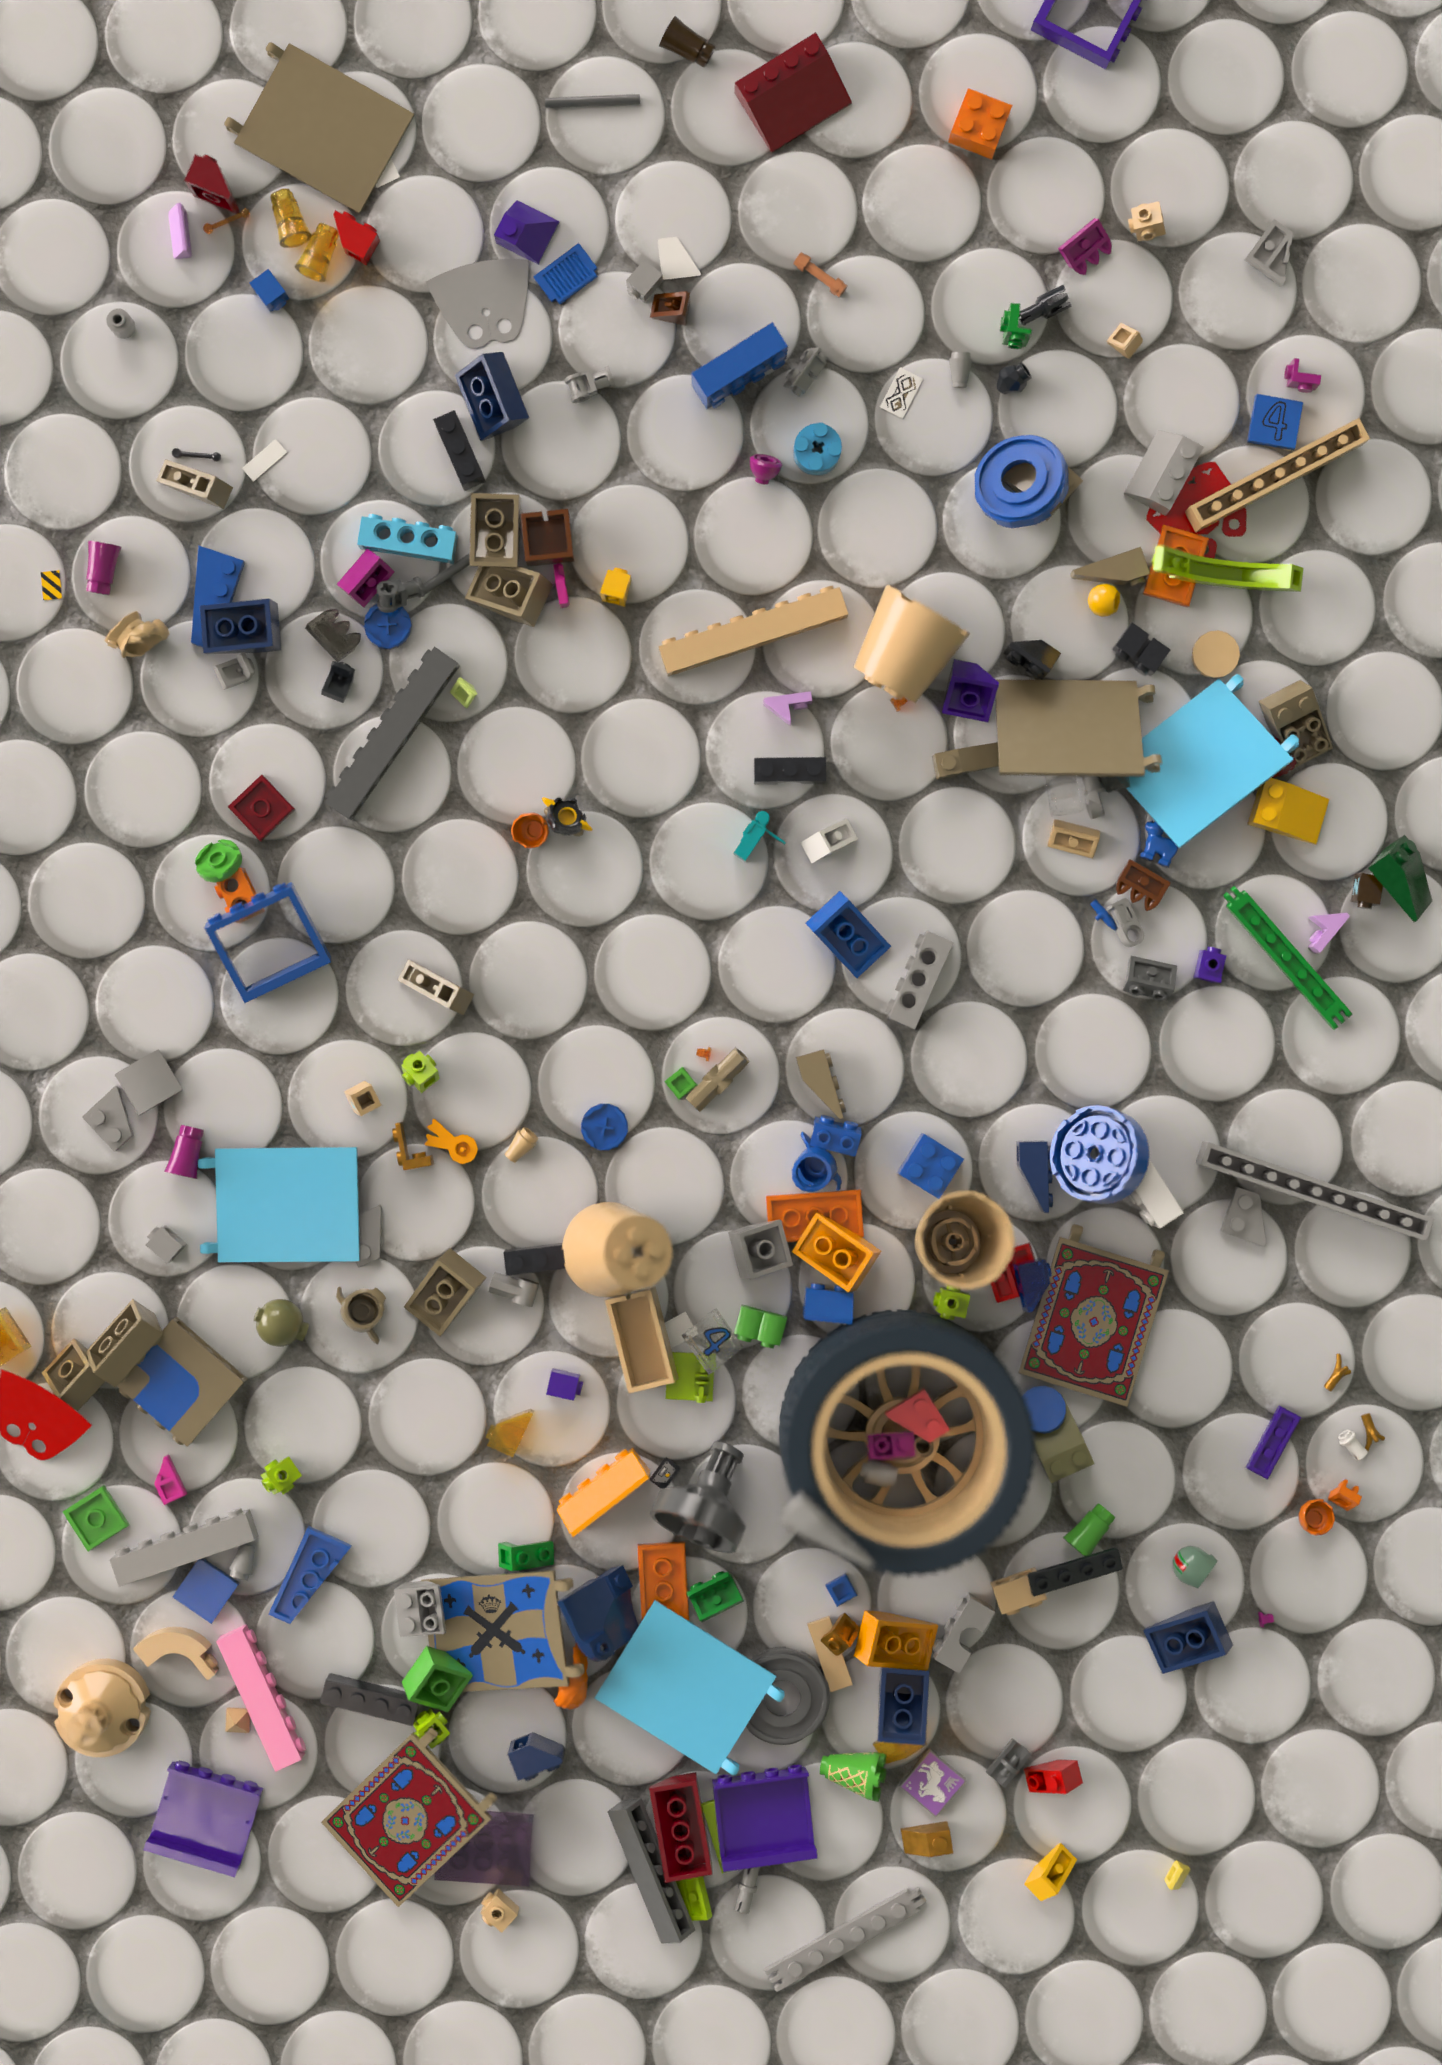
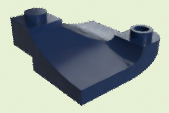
(601, 1614)

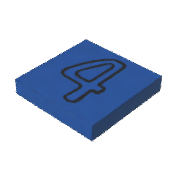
(1275, 422)

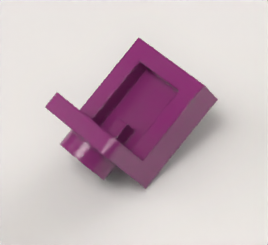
(1302, 381)

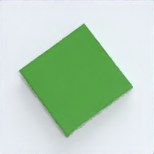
(96, 1518)

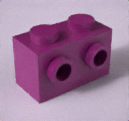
(364, 576)

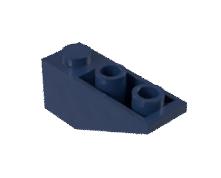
(1033, 1165)

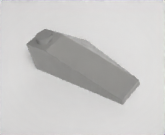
(814, 1524)

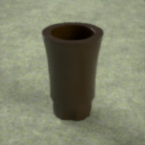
(686, 43)

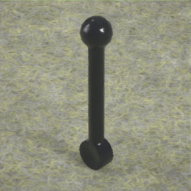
(177, 453)

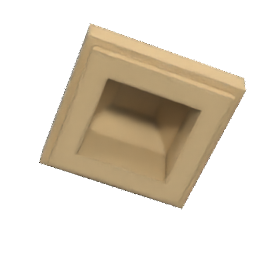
(237, 1720)

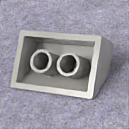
(1163, 471)

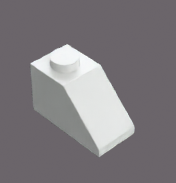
(829, 840)

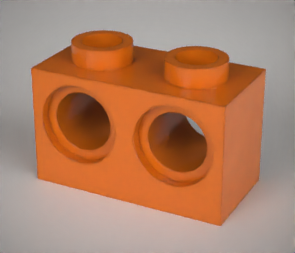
(244, 892)

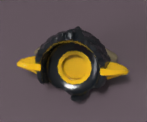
(565, 817)

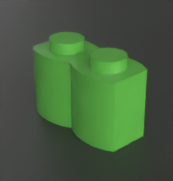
(760, 1325)

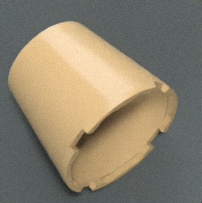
(907, 646)
(981, 1235)
(600, 1249)

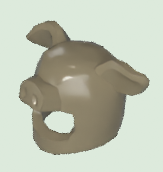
(362, 1310)

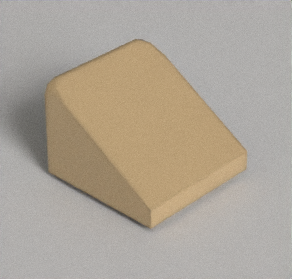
(1125, 340)

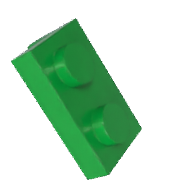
(1013, 336)
(715, 1595)

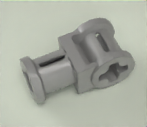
(588, 384)

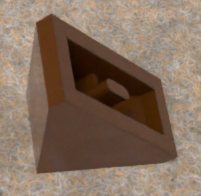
(671, 307)

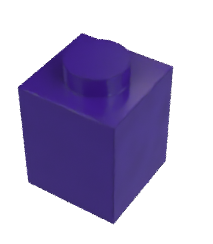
(564, 1384)

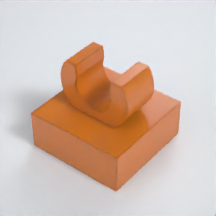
(1345, 1497)

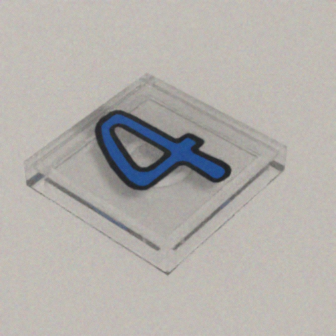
(712, 1341)

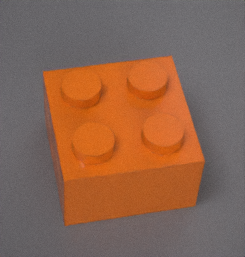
(979, 123)

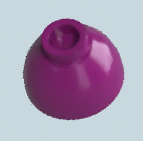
(764, 467)

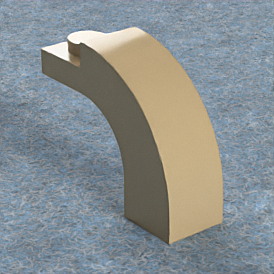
(179, 1641)

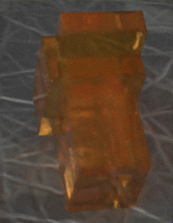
(898, 703)
(704, 1053)

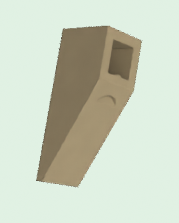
(817, 1076)

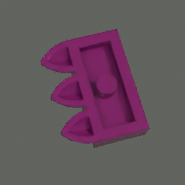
(1085, 246)

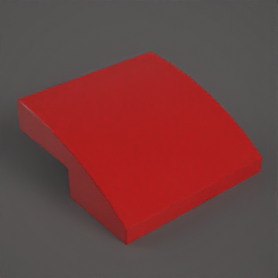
(1005, 1285)

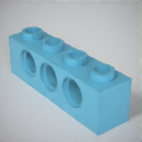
(443, 551)

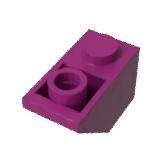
(891, 1446)

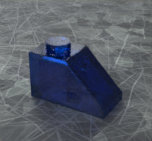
(1032, 1281)

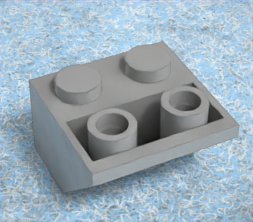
(419, 1609)

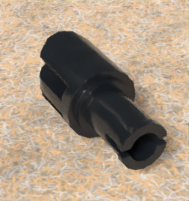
(1046, 306)

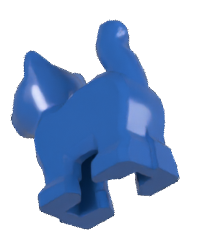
(1158, 845)

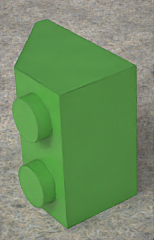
(436, 1679)

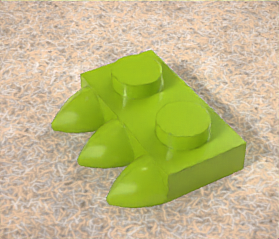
(695, 1898)

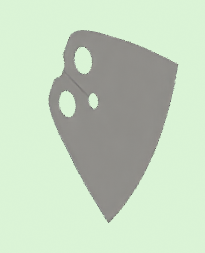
(488, 284)

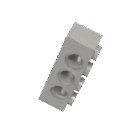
(940, 949)

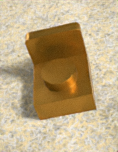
(841, 1635)

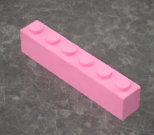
(261, 1697)

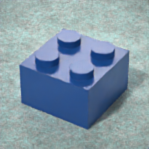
(930, 1165)

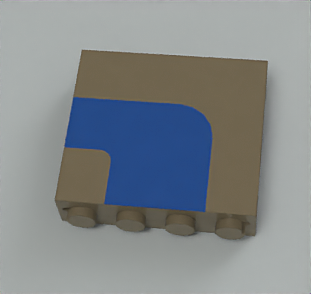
(182, 1382)

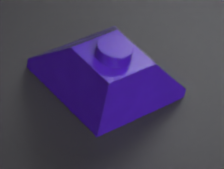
(525, 231)
(970, 691)

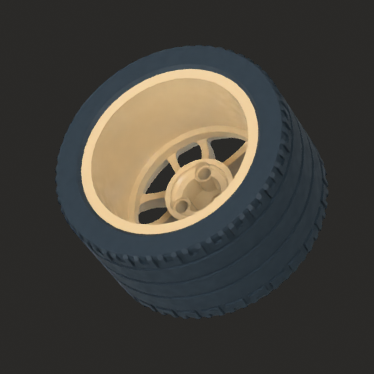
(983, 1497)

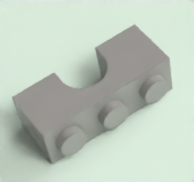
(970, 1614)

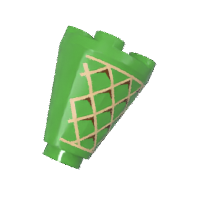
(856, 1772)

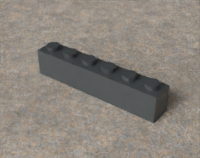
(644, 1858)

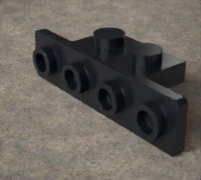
(1074, 1571)

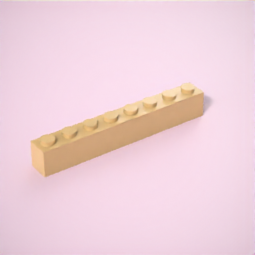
(1277, 475)
(753, 631)

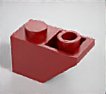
(356, 239)
(1054, 1777)

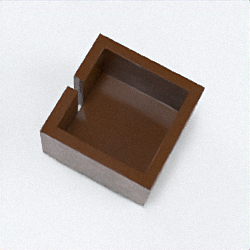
(547, 540)

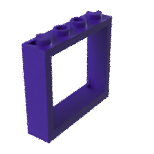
(1078, 45)

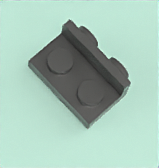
(1150, 978)

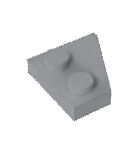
(1272, 252)
(110, 1119)
(370, 1235)

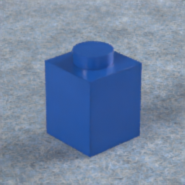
(269, 291)

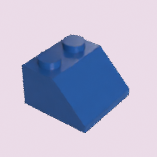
(828, 1304)

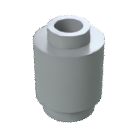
(121, 323)
(879, 1473)

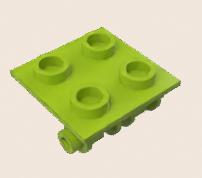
(693, 1380)

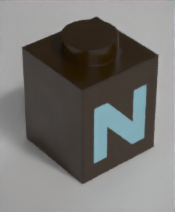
(1366, 891)

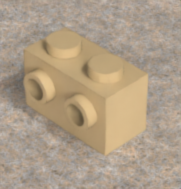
(1015, 1593)

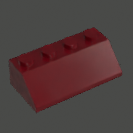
(681, 1828)

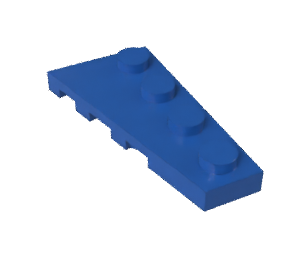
(215, 584)
(310, 1567)

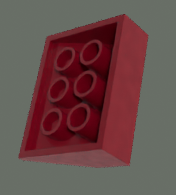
(792, 92)

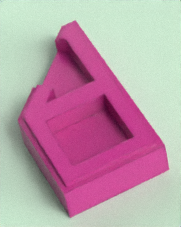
(561, 585)
(168, 1482)

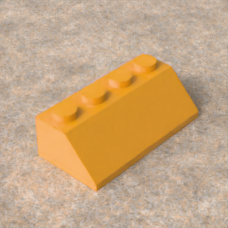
(602, 1491)

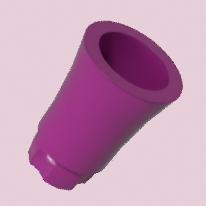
(101, 566)
(186, 1152)

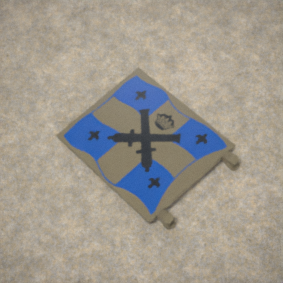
(506, 1630)

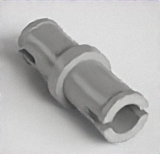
(747, 1888)

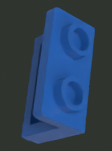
(835, 1135)

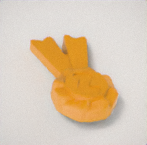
(461, 1148)

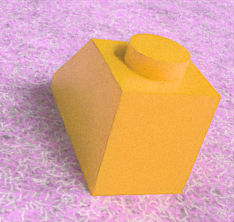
(616, 587)
(1051, 1873)

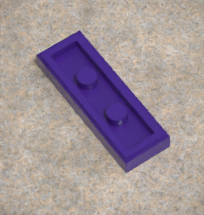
(1273, 1442)

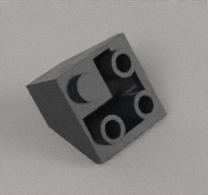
(1034, 656)

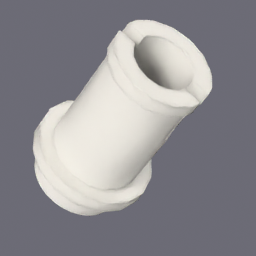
(1351, 1443)

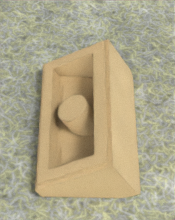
(1073, 838)

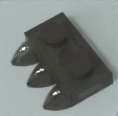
(333, 635)

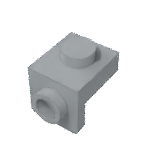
(235, 671)

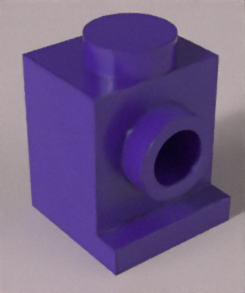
(1202, 968)

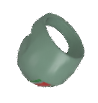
(1193, 1565)

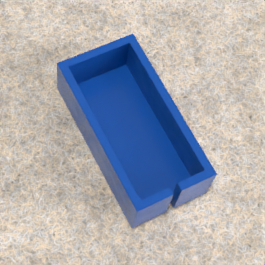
(739, 366)

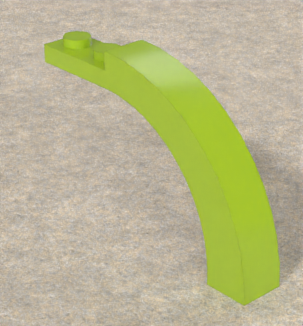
(1227, 573)

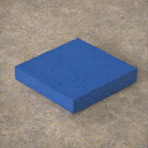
(206, 1590)

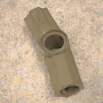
(718, 1079)

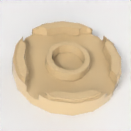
(1215, 654)

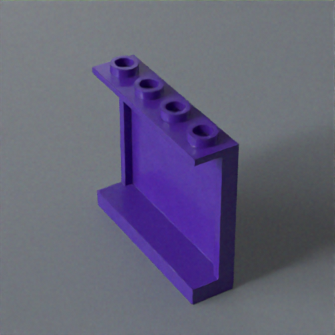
(763, 1818)

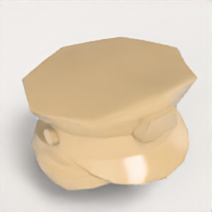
(136, 636)

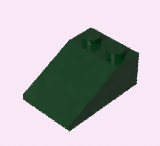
(1403, 876)

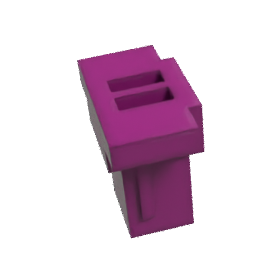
(1264, 1619)

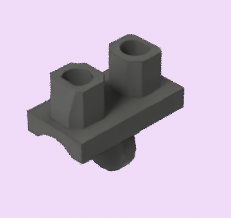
(1008, 1762)

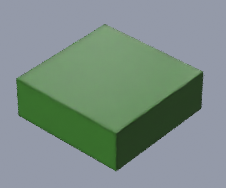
(680, 1083)

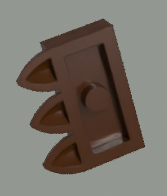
(1142, 883)

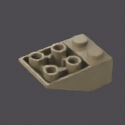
(1297, 713)

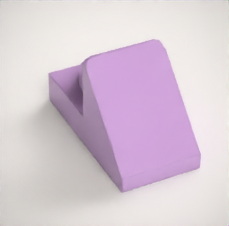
(780, 704)
(1330, 925)

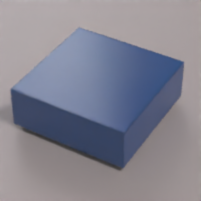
(841, 1590)

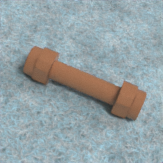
(837, 286)

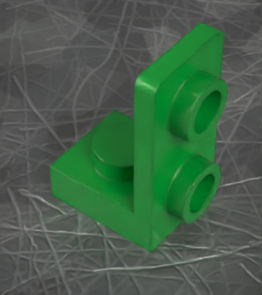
(525, 1556)

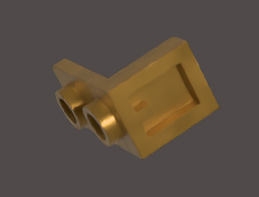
(418, 1159)

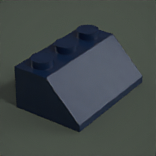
(491, 395)

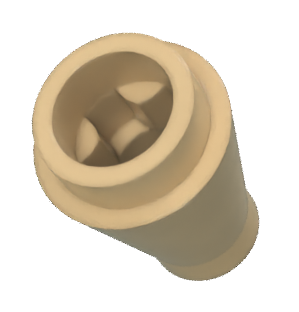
(521, 1144)

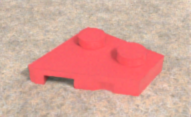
(919, 1416)

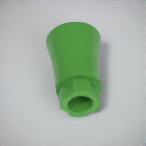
(1090, 1530)

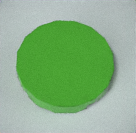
(218, 861)

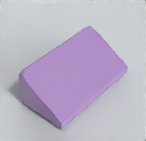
(180, 232)

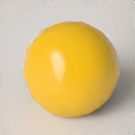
(1104, 600)

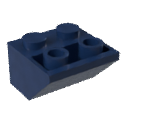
(533, 1755)

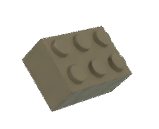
(124, 1343)

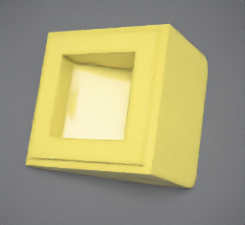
(1176, 1875)

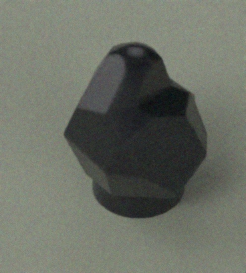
(1013, 378)

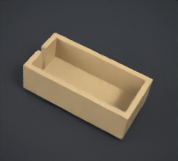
(642, 1340)

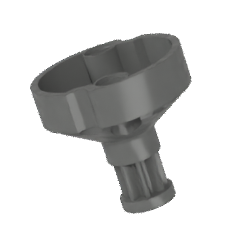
(702, 1509)

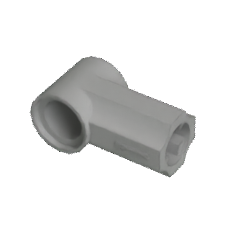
(519, 1290)

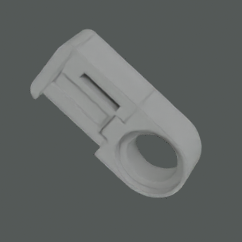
(1125, 920)

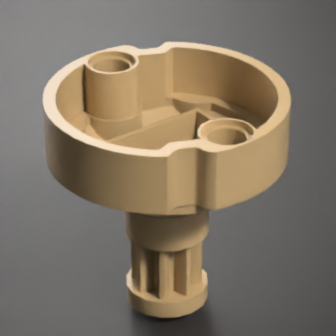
(101, 1707)

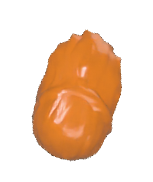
(575, 1694)

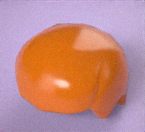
(530, 830)
(1316, 1517)

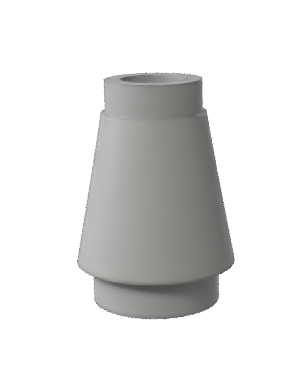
(960, 368)
(243, 1562)

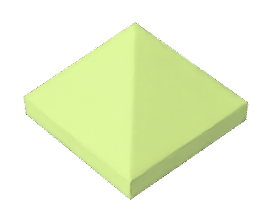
(463, 692)

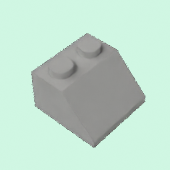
(760, 1249)

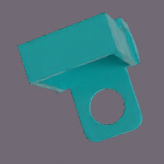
(753, 834)

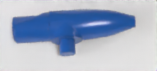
(1103, 914)

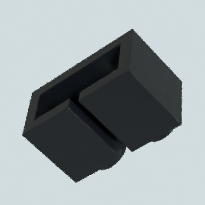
(1140, 651)

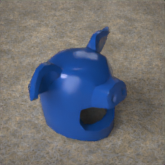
(815, 1168)

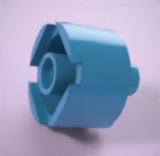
(817, 435)

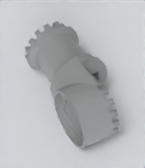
(1094, 787)

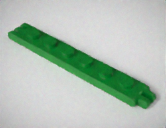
(1286, 957)

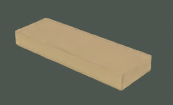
(833, 1666)

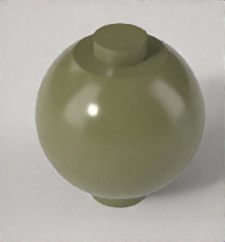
(280, 1323)

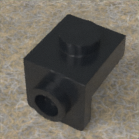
(338, 681)

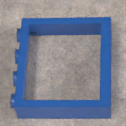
(281, 977)

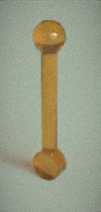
(208, 228)

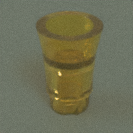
(289, 220)
(318, 253)

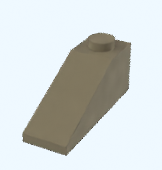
(195, 483)
(1118, 569)
(965, 760)
(435, 987)

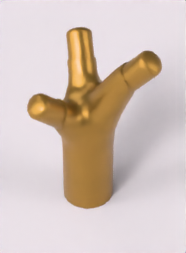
(1337, 1374)
(1371, 1431)

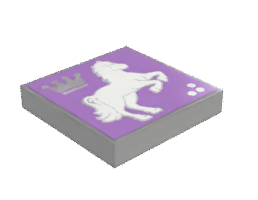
(932, 1782)

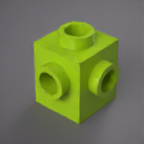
(420, 1071)
(959, 1306)
(288, 1474)
(428, 1720)

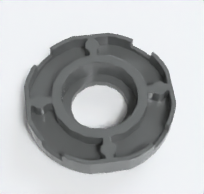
(814, 1701)

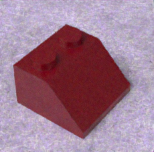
(209, 183)

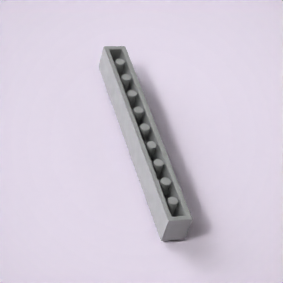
(1314, 1191)

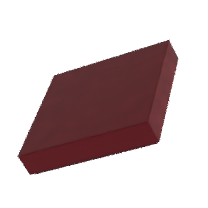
(261, 808)

